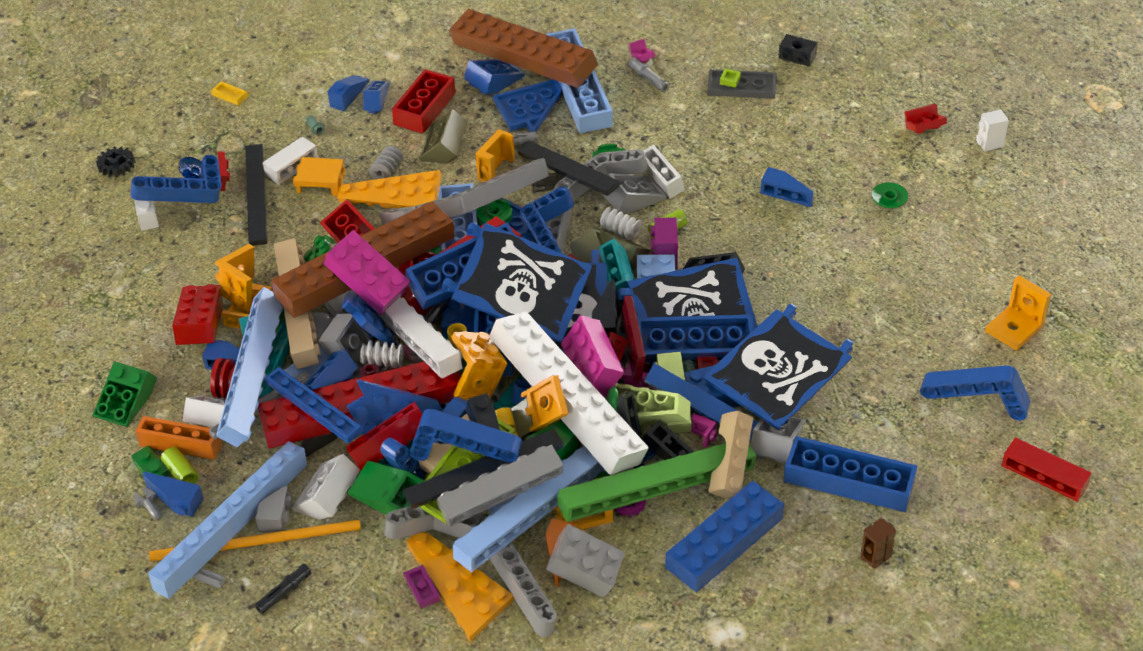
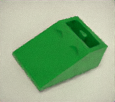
(124, 394)
(382, 487)

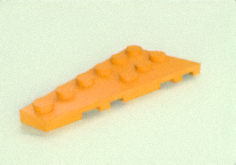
(394, 191)
(467, 594)

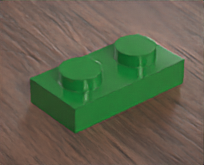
(148, 461)

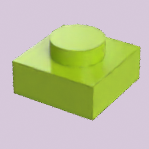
(730, 78)

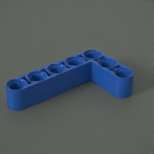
(181, 189)
(543, 210)
(980, 381)
(463, 434)
(399, 455)

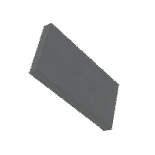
(751, 85)

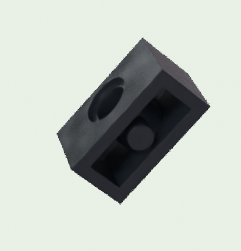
(797, 50)

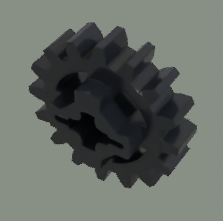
(115, 161)

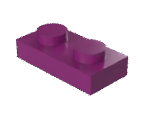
(421, 586)

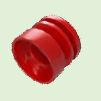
(221, 377)

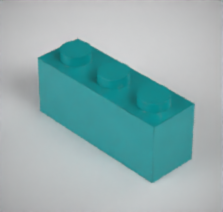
(617, 263)

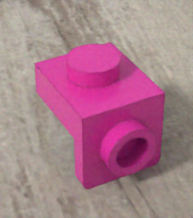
(639, 51)
(628, 378)
(704, 427)

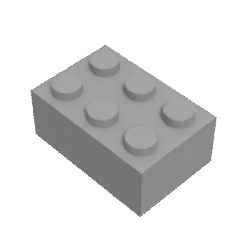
(585, 561)

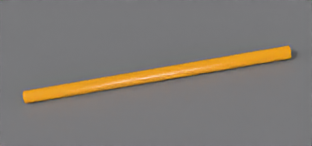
(275, 537)

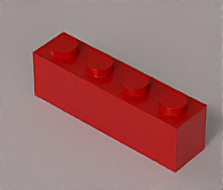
(400, 427)
(1046, 469)

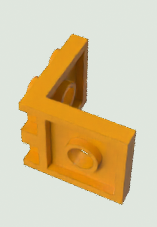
(234, 282)
(1021, 314)
(483, 364)
(541, 412)

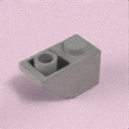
(273, 511)

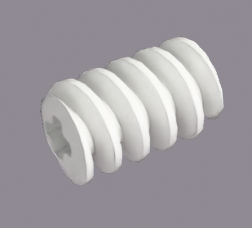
(620, 224)
(382, 355)

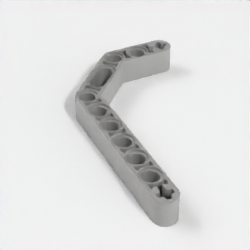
(609, 162)
(482, 193)
(507, 561)

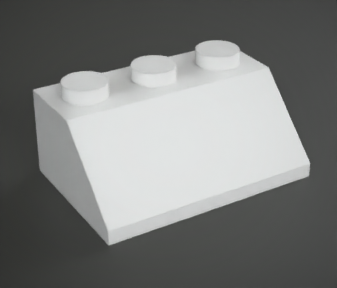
(203, 411)
(327, 488)

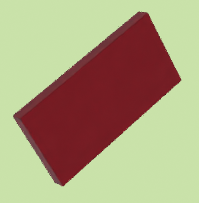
(632, 333)

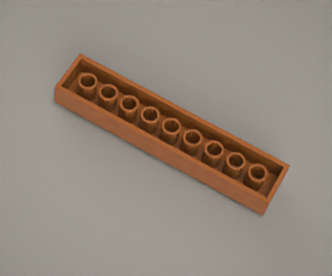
(523, 47)
(396, 241)

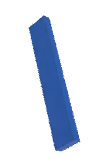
(700, 400)
(313, 405)

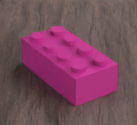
(366, 272)
(593, 354)

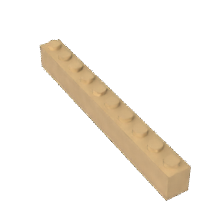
(301, 329)

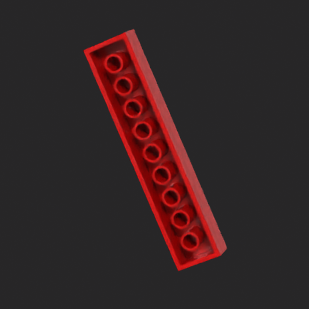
(287, 422)

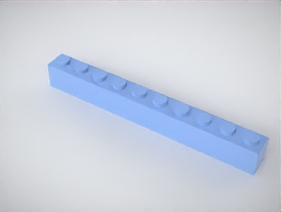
(250, 369)
(522, 512)
(226, 520)

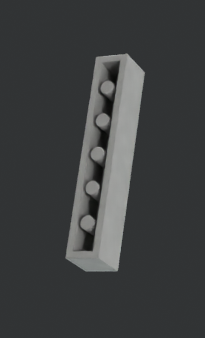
(500, 485)

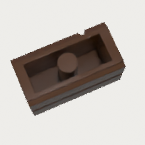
(878, 543)

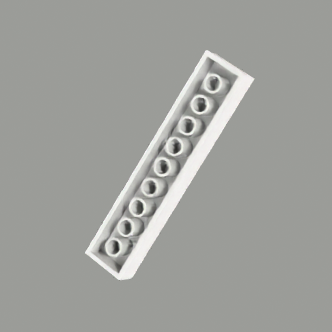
(589, 414)

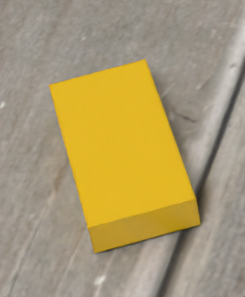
(229, 93)

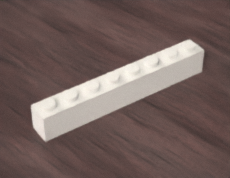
(422, 338)

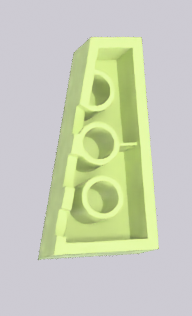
(673, 363)
(657, 405)

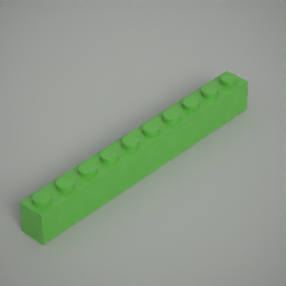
(643, 483)

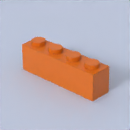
(188, 438)

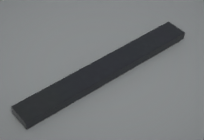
(570, 168)
(256, 195)
(432, 488)

